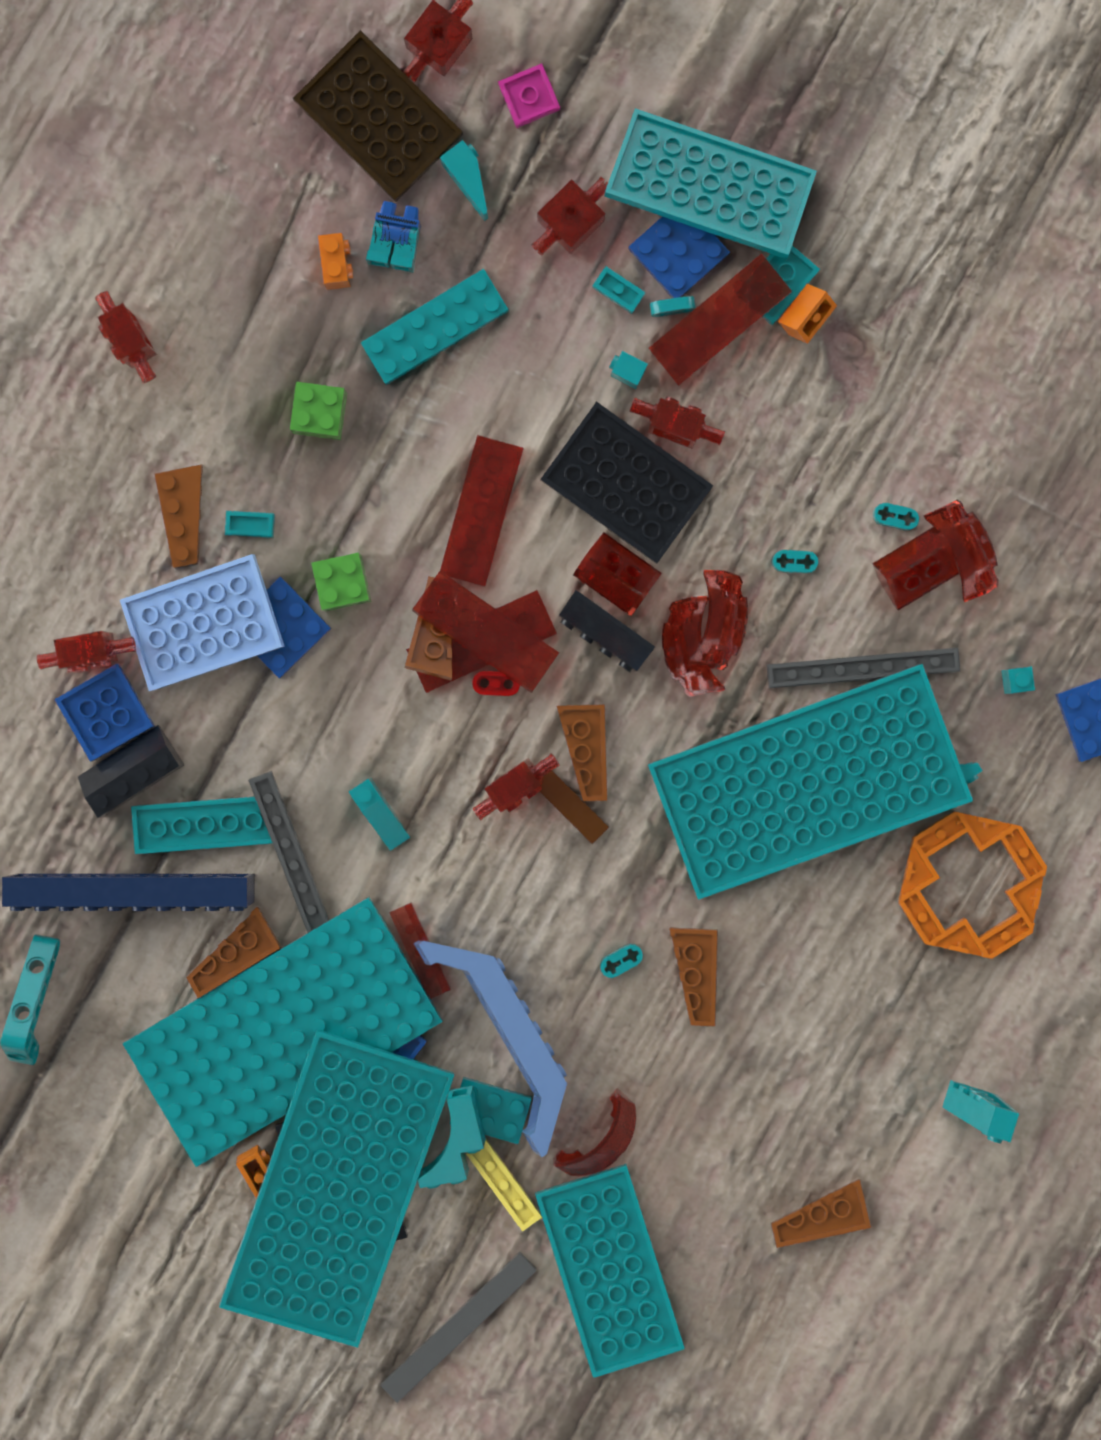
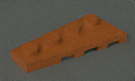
(180, 505)
(430, 649)
(587, 747)
(242, 949)
(697, 966)
(828, 1216)

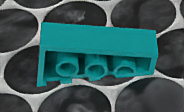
(982, 1111)

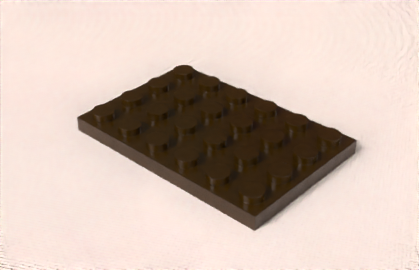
(377, 116)

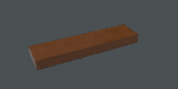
(572, 807)

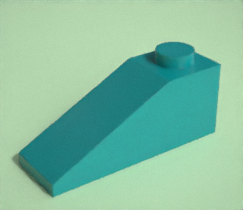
(463, 168)
(379, 813)

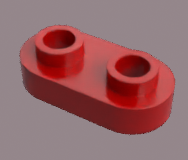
(496, 684)

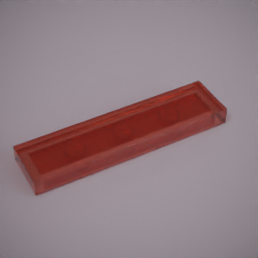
(411, 931)

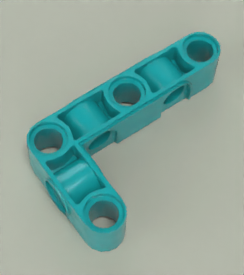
(18, 1037)

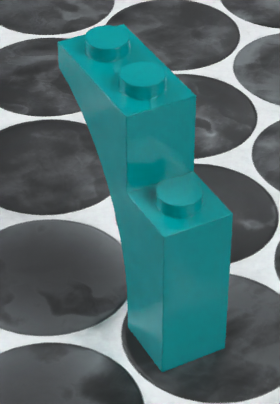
(465, 1136)

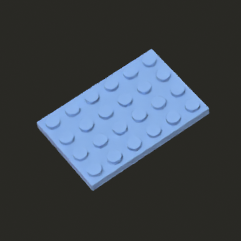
(202, 622)

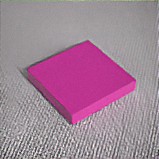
(529, 95)

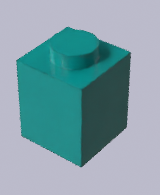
(628, 369)
(1018, 680)

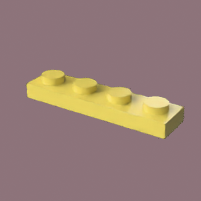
(505, 1186)

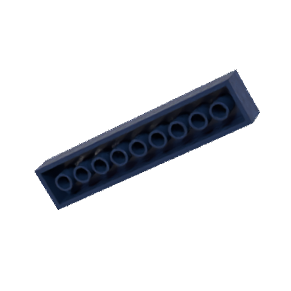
(128, 890)

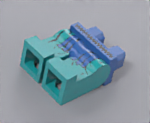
(394, 230)

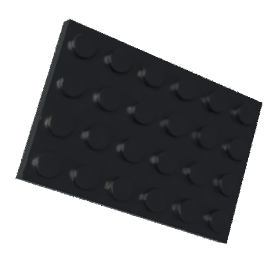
(626, 482)

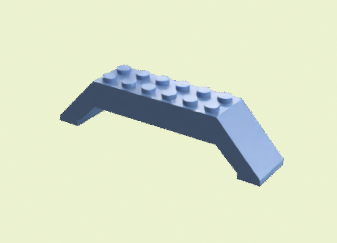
(516, 1031)

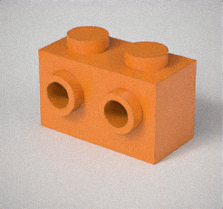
(334, 261)
(807, 313)
(253, 1167)

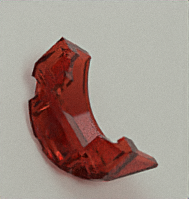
(970, 548)
(725, 621)
(679, 642)
(611, 1145)

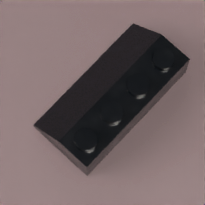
(606, 631)
(129, 772)

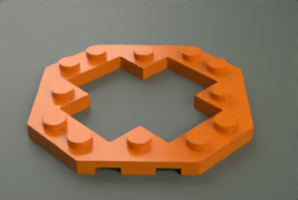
(983, 833)

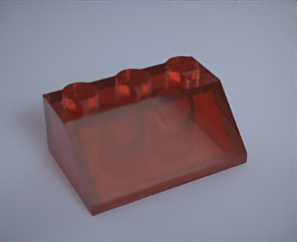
(916, 568)
(617, 574)

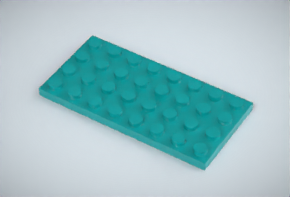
(710, 183)
(609, 1270)

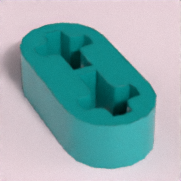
(672, 306)
(897, 511)
(794, 555)
(624, 965)

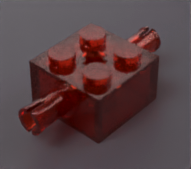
(438, 53)
(570, 201)
(126, 335)
(677, 422)
(86, 650)
(514, 785)

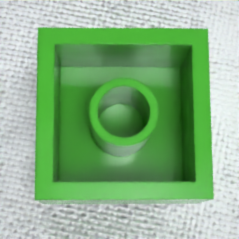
(318, 410)
(341, 582)

